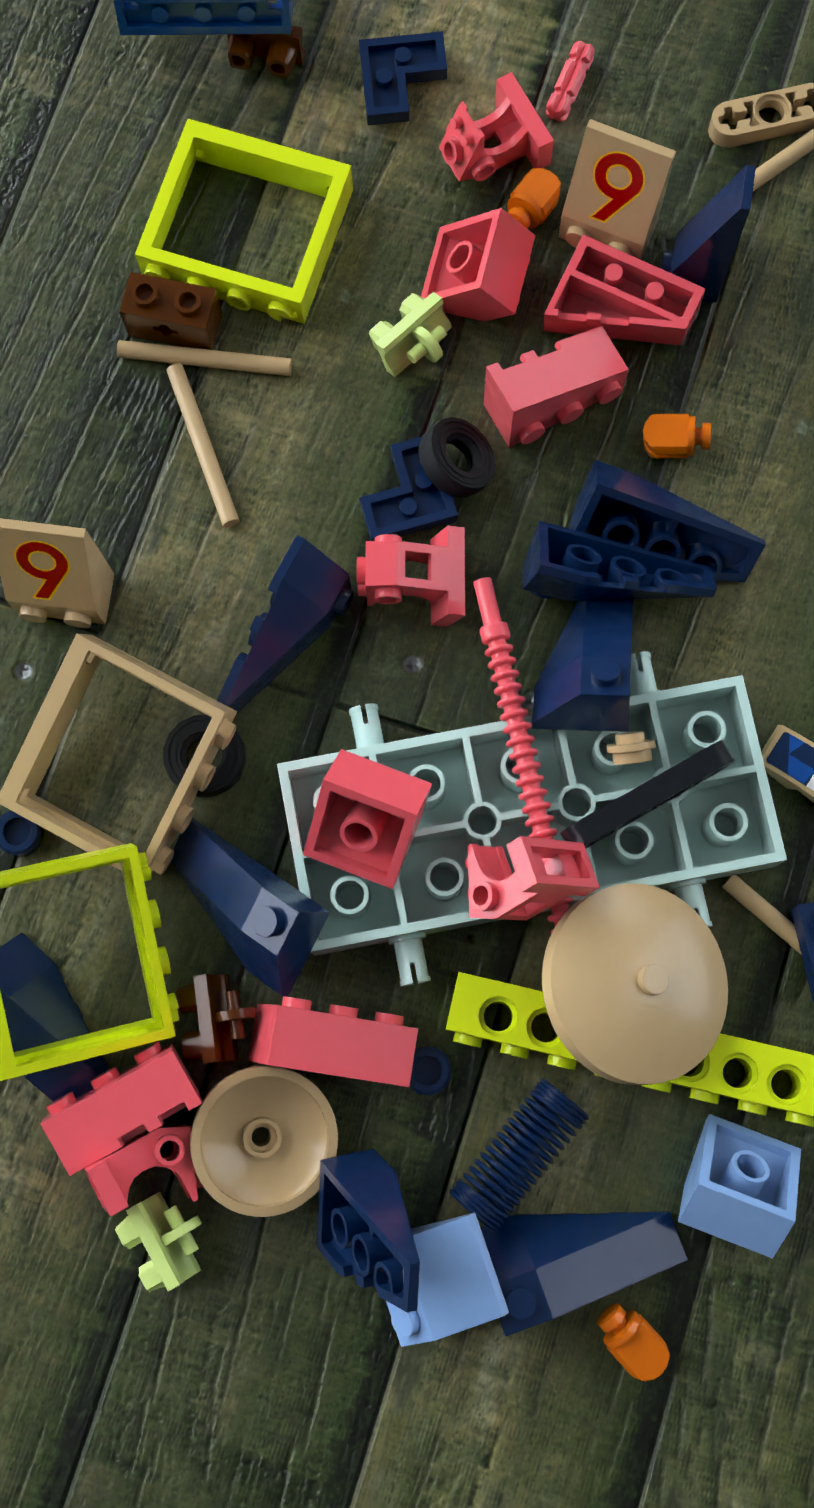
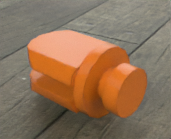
(534, 197)
(674, 436)
(634, 1343)

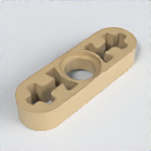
(755, 128)

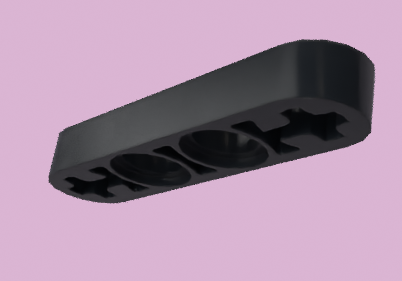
(650, 795)

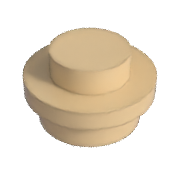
(631, 748)

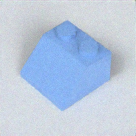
(742, 1187)
(455, 1283)

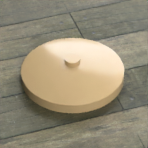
(635, 984)

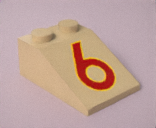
(616, 189)
(54, 573)

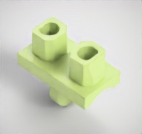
(414, 336)
(165, 1239)

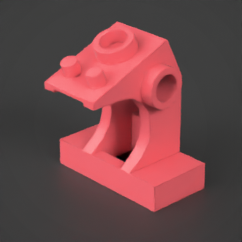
(512, 124)
(384, 580)
(533, 887)
(115, 1172)

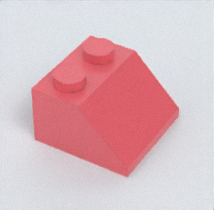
(480, 265)
(366, 818)

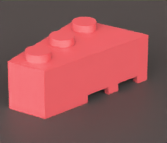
(622, 296)
(553, 386)
(333, 1042)
(119, 1107)

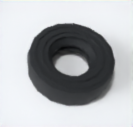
(440, 468)
(179, 743)

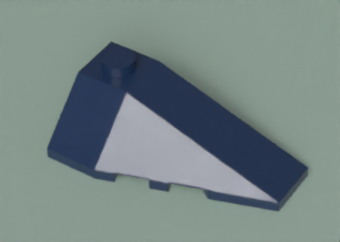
(304, 603)

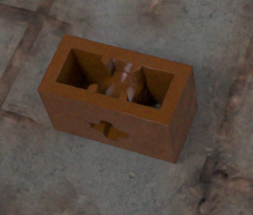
(171, 311)

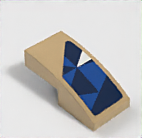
(790, 760)

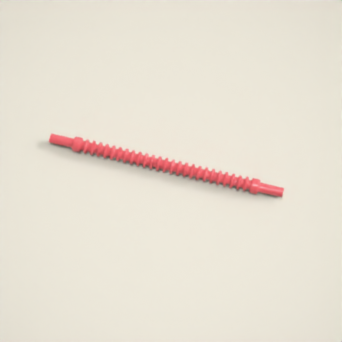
(495, 634)

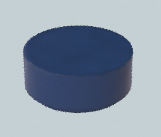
(19, 835)
(430, 1071)

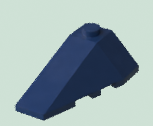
(710, 238)
(649, 517)
(589, 567)
(588, 671)
(254, 909)
(42, 1013)
(367, 1226)
(573, 1259)

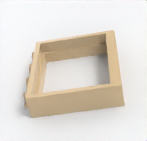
(52, 722)

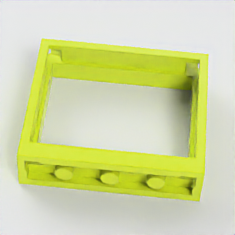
(266, 162)
(153, 961)

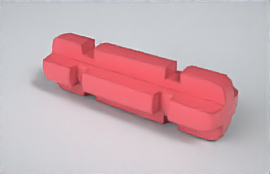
(570, 81)

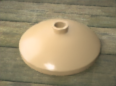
(284, 1168)

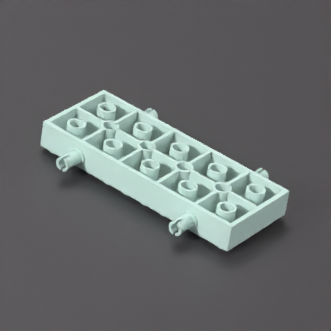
(696, 837)

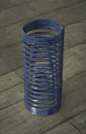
(526, 1144)

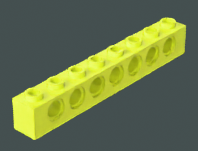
(707, 1083)

